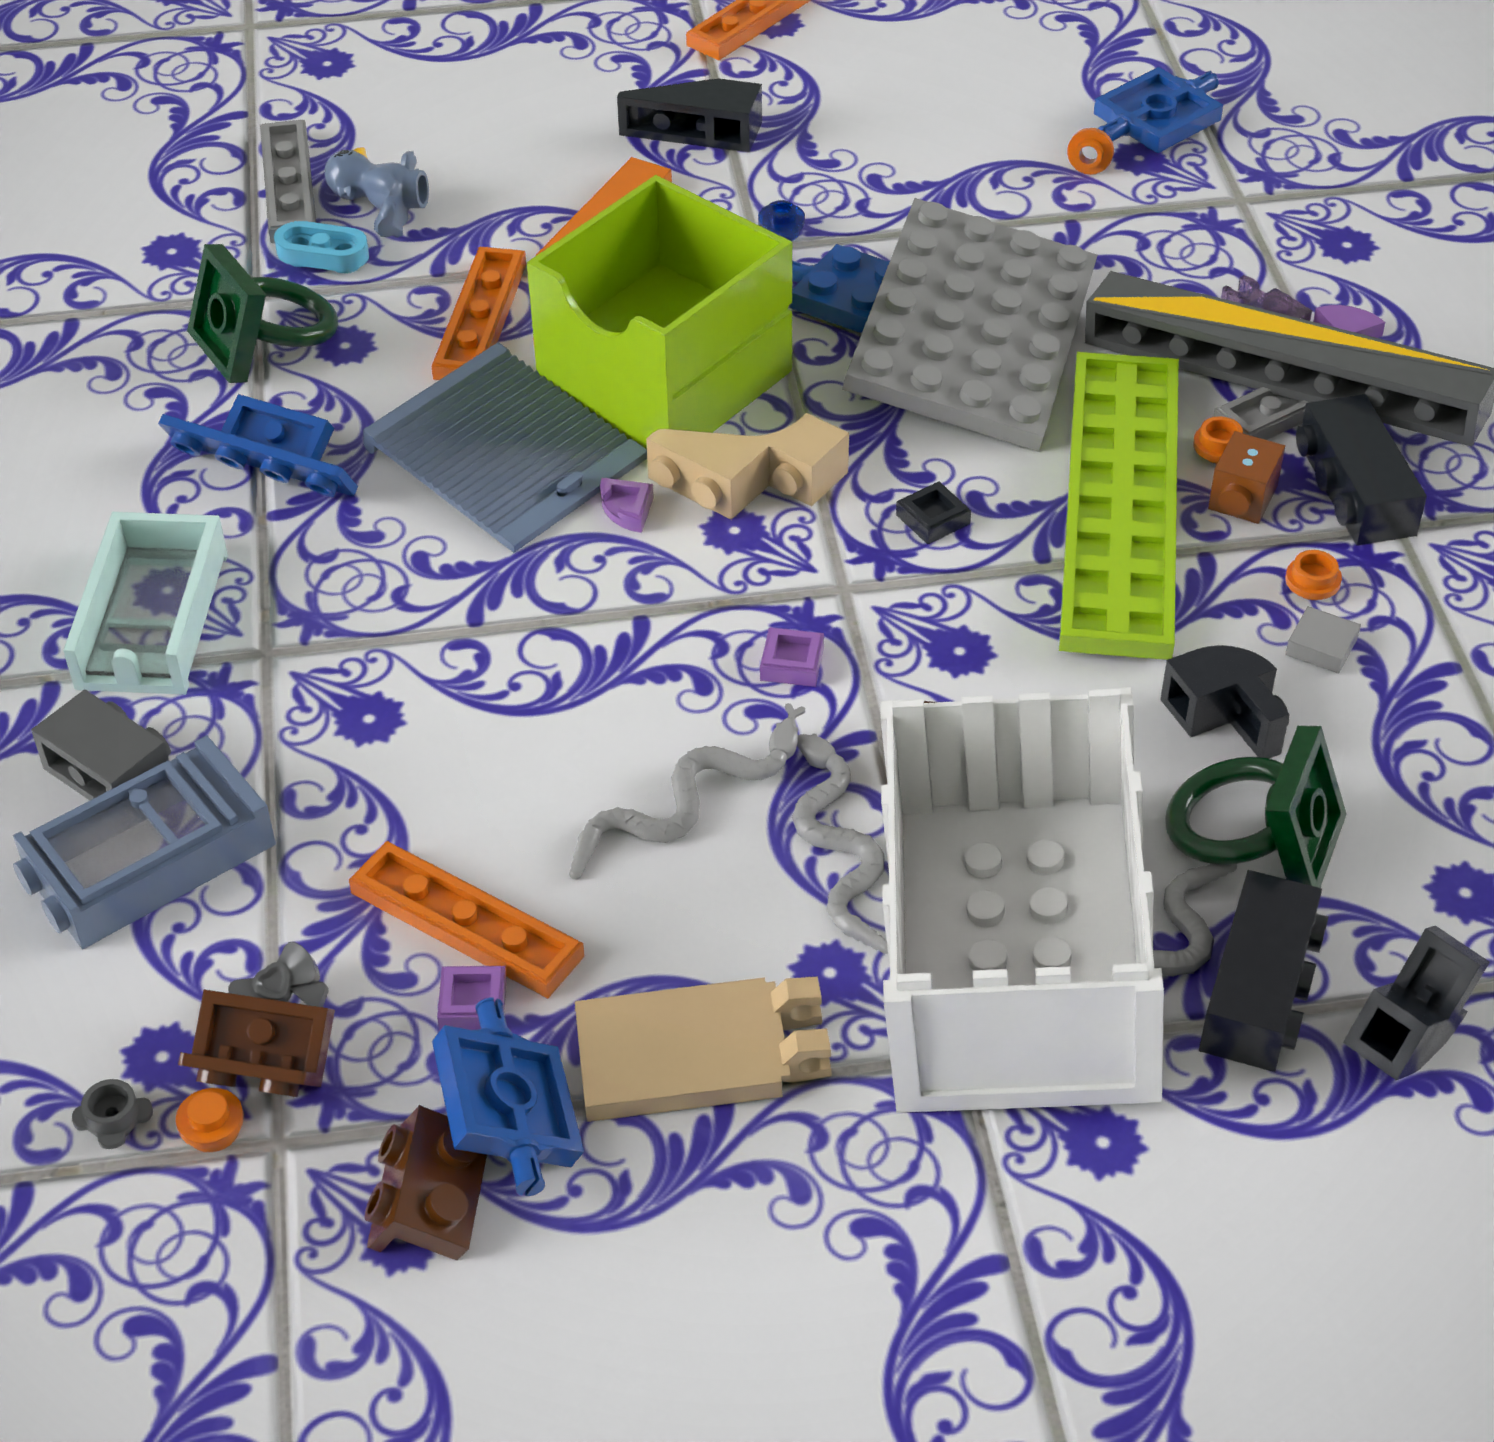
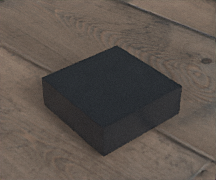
(933, 512)

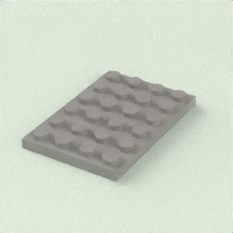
(972, 324)

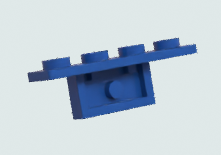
(269, 438)

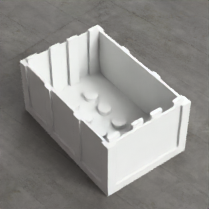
(1018, 905)

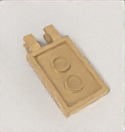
(699, 1046)

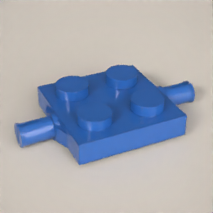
(1159, 108)
(839, 286)
(507, 1097)

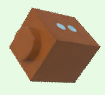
(1246, 477)

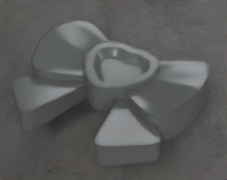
(292, 973)

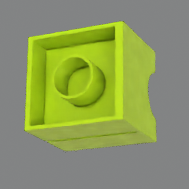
(663, 312)

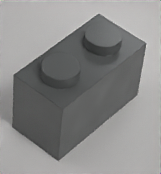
(96, 745)

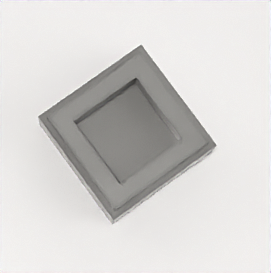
(1323, 639)

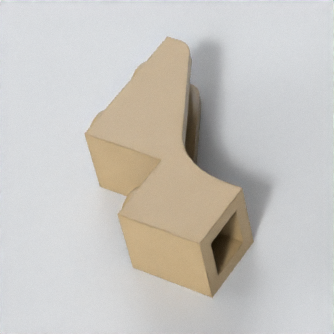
(733, 469)

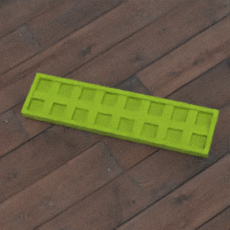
(1121, 508)

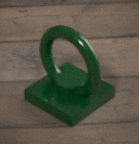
(230, 309)
(1300, 810)

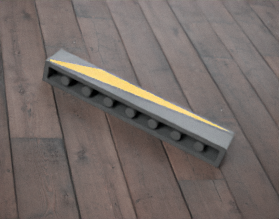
(1291, 356)

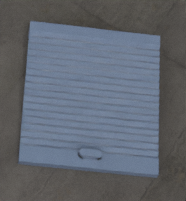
(504, 446)

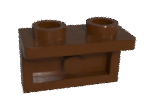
(259, 1039)
(425, 1188)

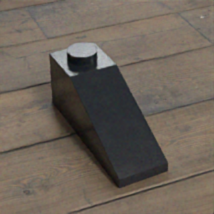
(694, 113)

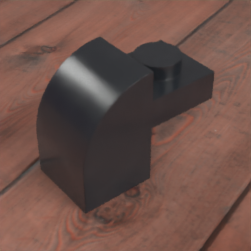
(1227, 687)
(1422, 1009)

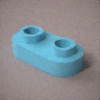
(321, 246)

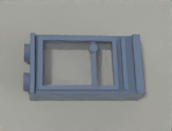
(143, 843)

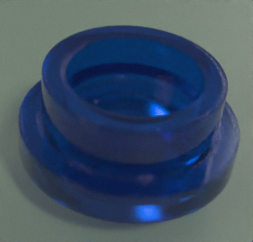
(782, 219)

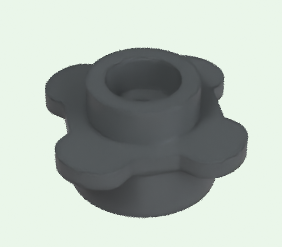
(105, 1099)

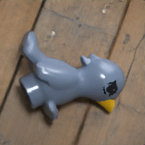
(388, 186)

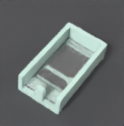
(145, 603)

